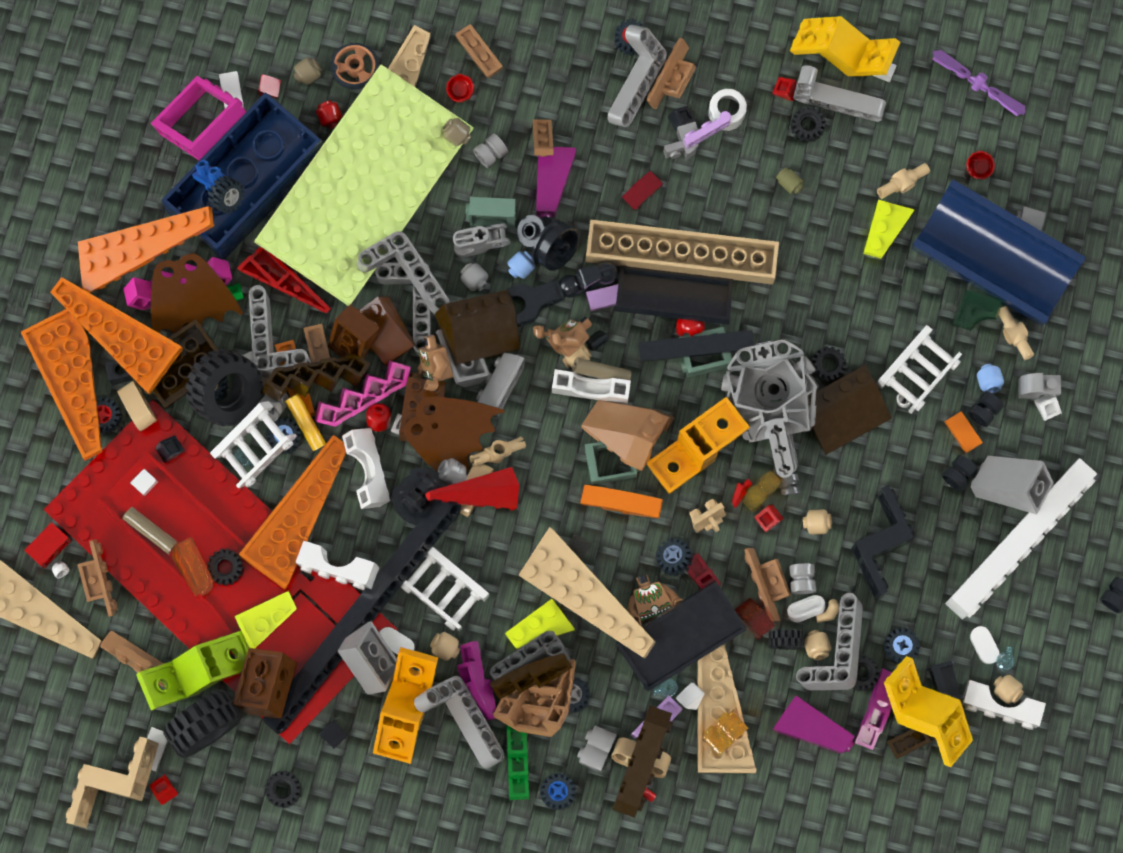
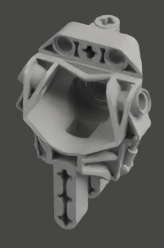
(791, 413)

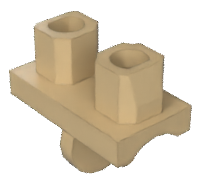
(710, 518)

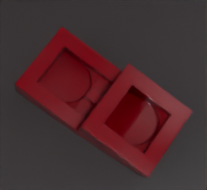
(642, 190)
(700, 572)

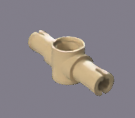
(903, 180)
(1015, 333)
(490, 455)

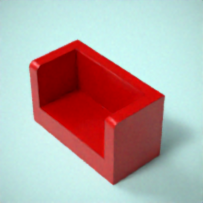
(47, 545)

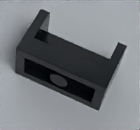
(945, 680)

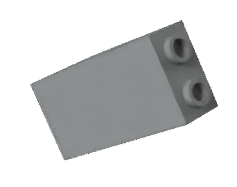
(1013, 482)

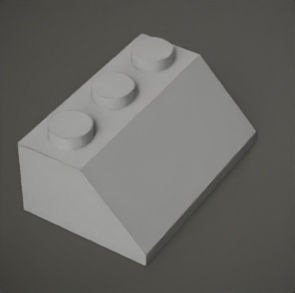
(466, 373)
(502, 380)
(369, 658)

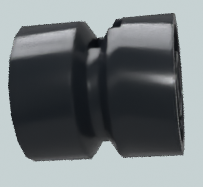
(986, 407)
(960, 472)
(1114, 597)

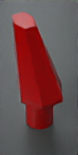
(740, 492)

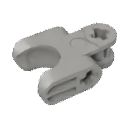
(479, 240)

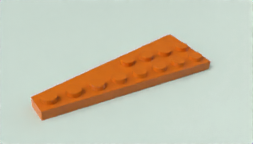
(126, 250)
(132, 344)

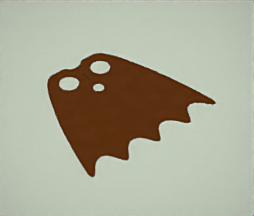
(198, 298)
(457, 432)

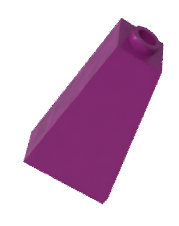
(552, 179)
(813, 727)

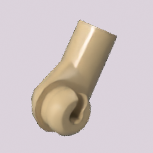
(830, 613)

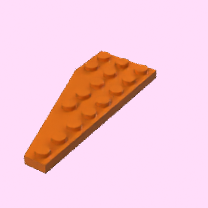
(66, 366)

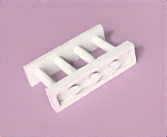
(913, 353)
(236, 437)
(462, 581)

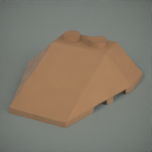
(627, 430)
(538, 709)

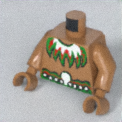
(567, 337)
(433, 365)
(650, 600)

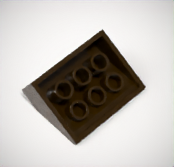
(479, 327)
(195, 345)
(848, 410)

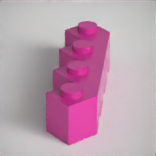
(139, 291)
(373, 390)

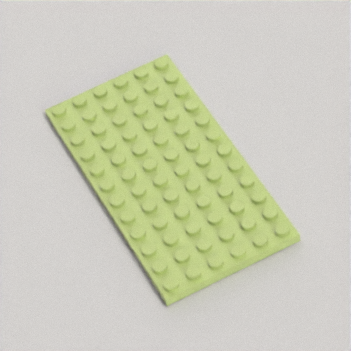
(361, 184)

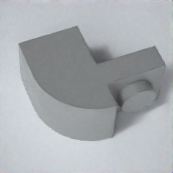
(678, 148)
(1037, 384)

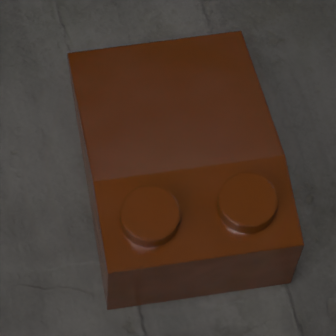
(352, 333)
(393, 337)

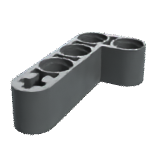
(539, 648)

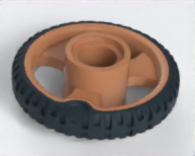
(338, 68)

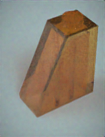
(192, 567)

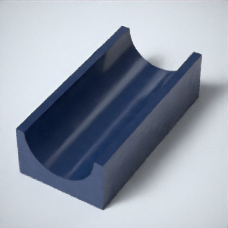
(264, 153)
(998, 253)

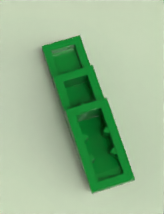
(517, 764)

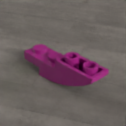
(473, 677)
(875, 715)

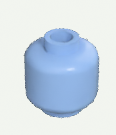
(521, 265)
(990, 378)

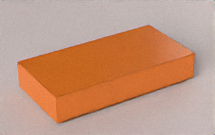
(963, 432)

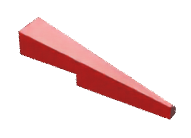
(276, 274)
(493, 489)

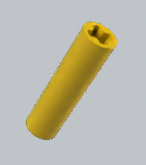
(305, 422)

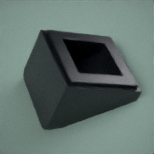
(681, 117)
(597, 340)
(169, 449)
(333, 734)

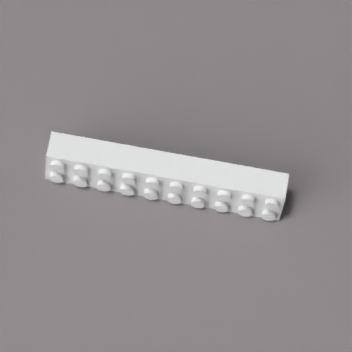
(1020, 539)

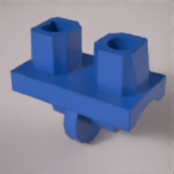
(206, 174)

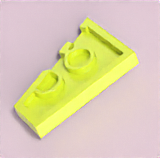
(885, 227)
(265, 618)
(544, 619)

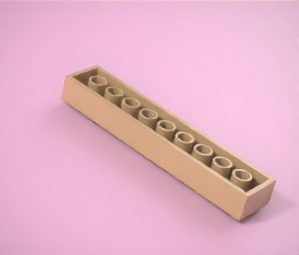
(682, 251)

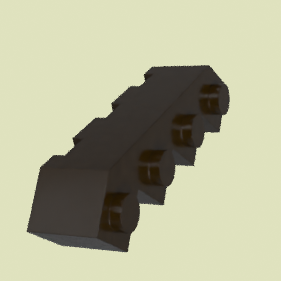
(324, 373)
(642, 761)

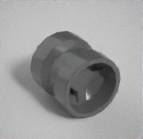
(791, 480)

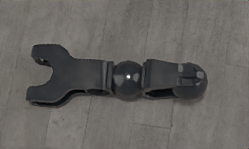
(553, 292)

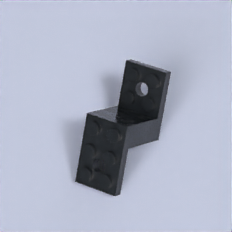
(882, 542)

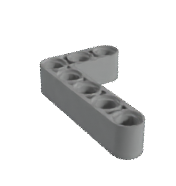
(650, 61)
(836, 98)
(409, 267)
(418, 318)
(265, 339)
(843, 650)
(467, 716)

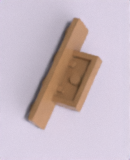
(673, 76)
(95, 580)
(770, 582)
(129, 653)

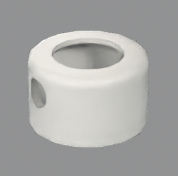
(737, 119)

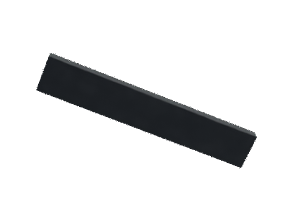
(694, 346)

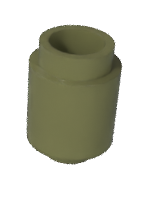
(790, 181)

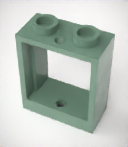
(491, 211)
(711, 367)
(592, 468)

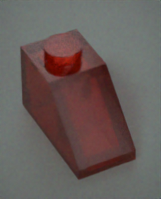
(754, 618)

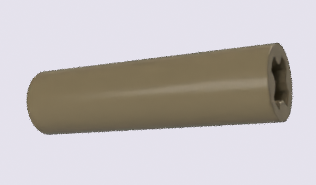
(599, 370)
(150, 530)

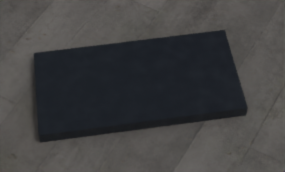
(674, 295)
(685, 635)

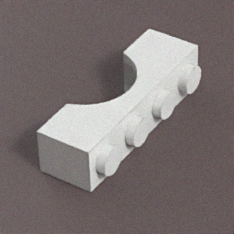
(598, 389)
(361, 445)
(359, 571)
(978, 697)

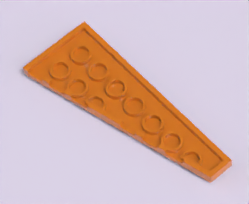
(281, 536)

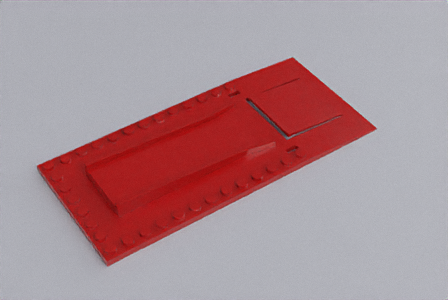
(201, 502)

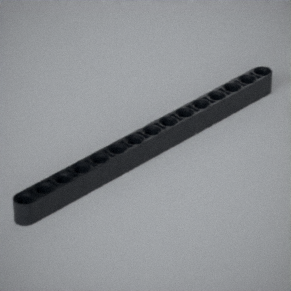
(365, 609)

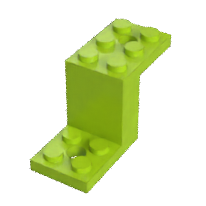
(194, 670)

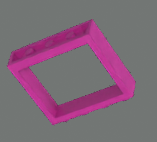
(213, 132)

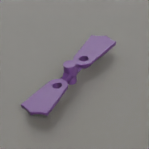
(978, 82)

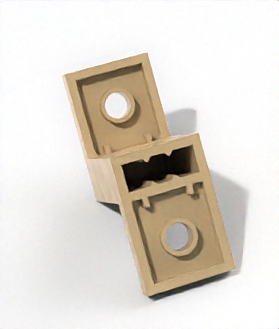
(94, 779)

